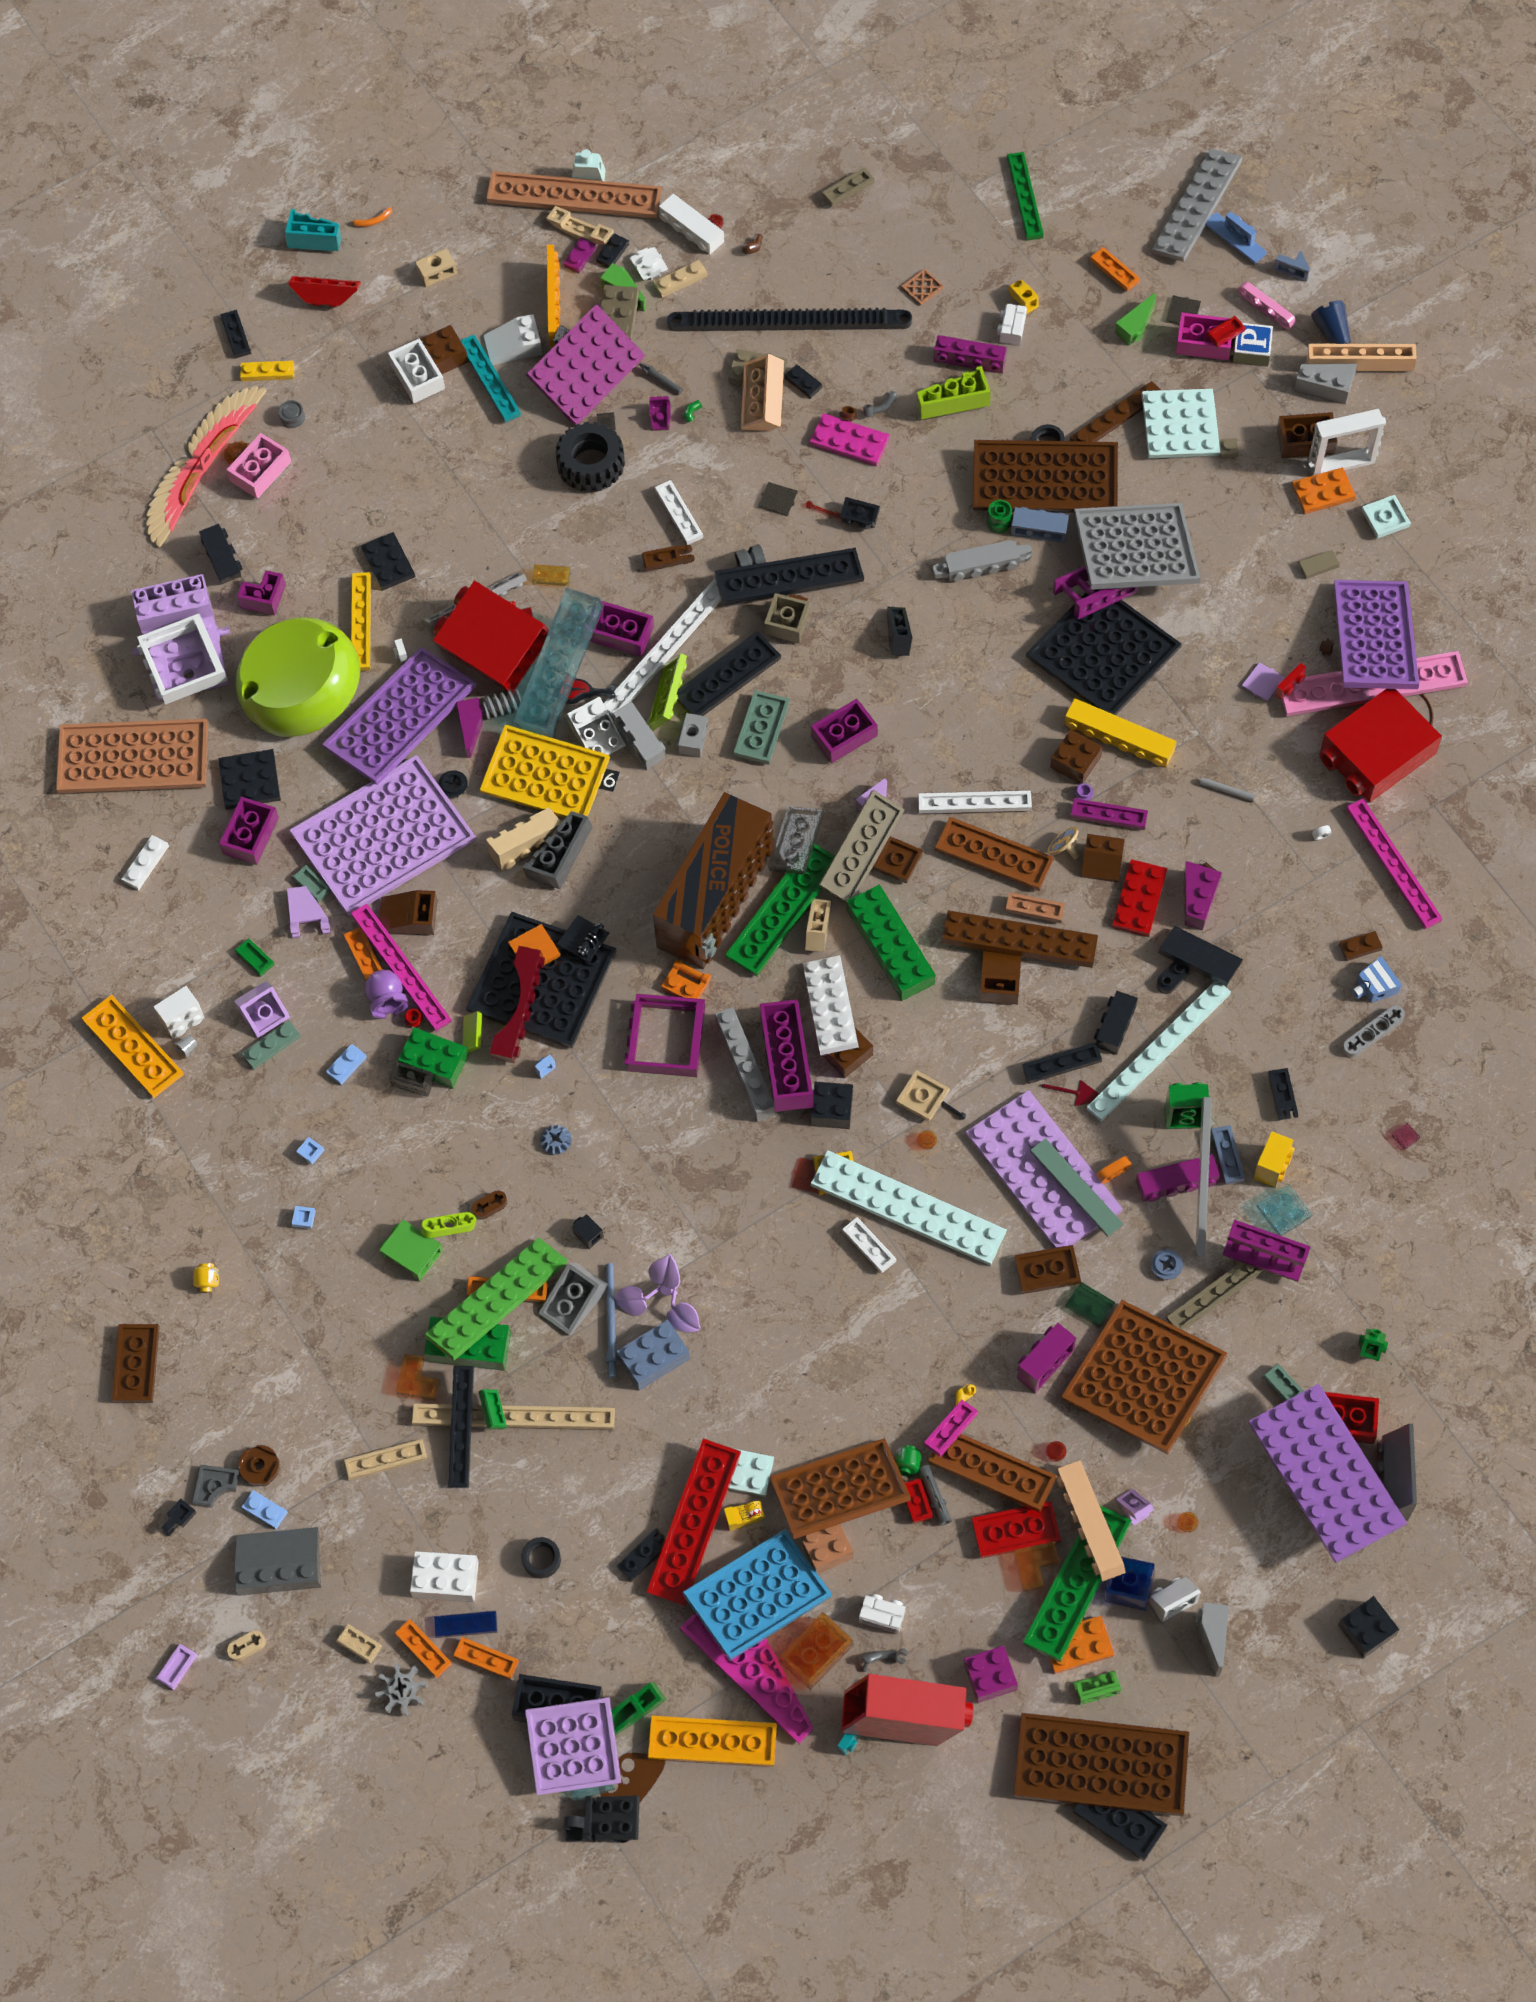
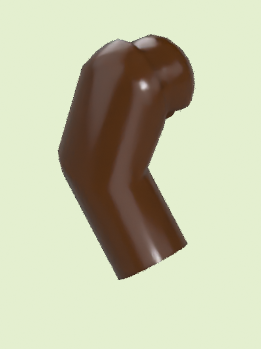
(754, 246)

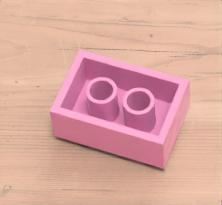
(259, 465)

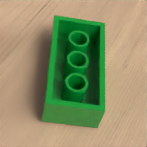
(486, 1353)

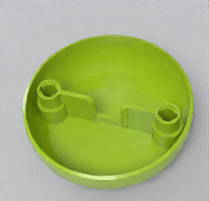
(297, 676)

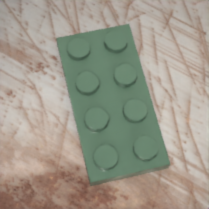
(762, 727)

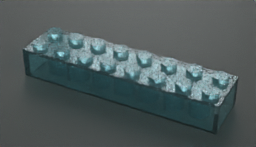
(558, 663)

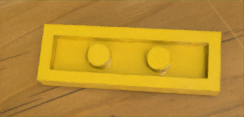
(267, 370)

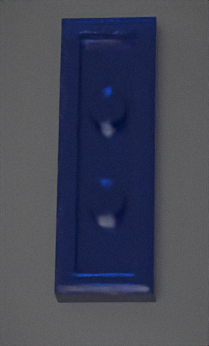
(465, 1624)

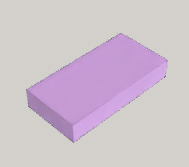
(176, 1666)

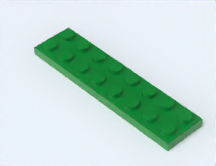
(779, 914)
(1070, 1595)

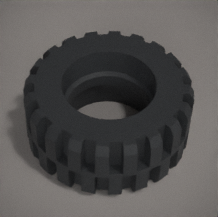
(588, 437)

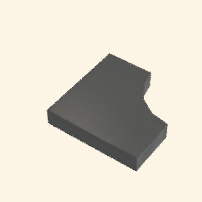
(213, 1483)

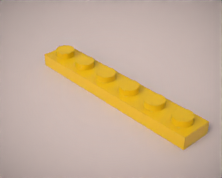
(361, 617)

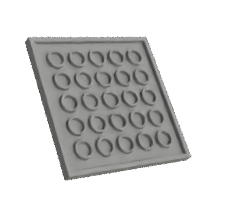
(1136, 546)

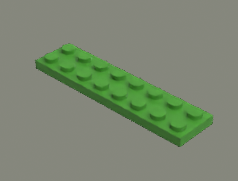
(496, 1299)

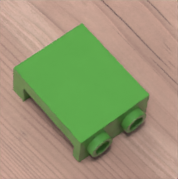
(411, 1249)

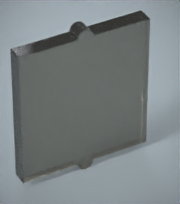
(1181, 305)
(778, 499)

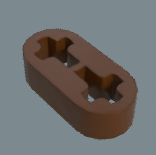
(489, 1208)

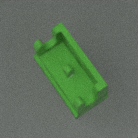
(1097, 1687)

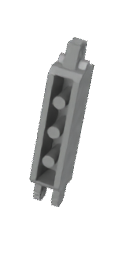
(982, 560)

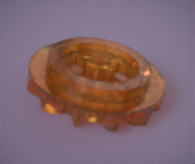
(229, 453)

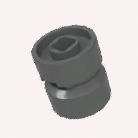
(752, 556)

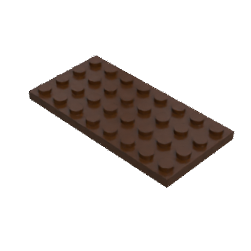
(1045, 474)
(1102, 1764)

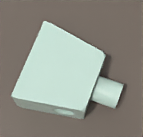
(588, 166)

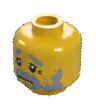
(205, 1277)

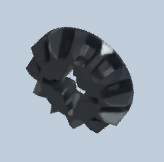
(448, 778)

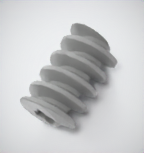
(502, 703)

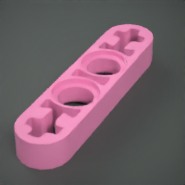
(1266, 305)

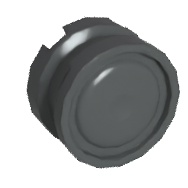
(292, 414)

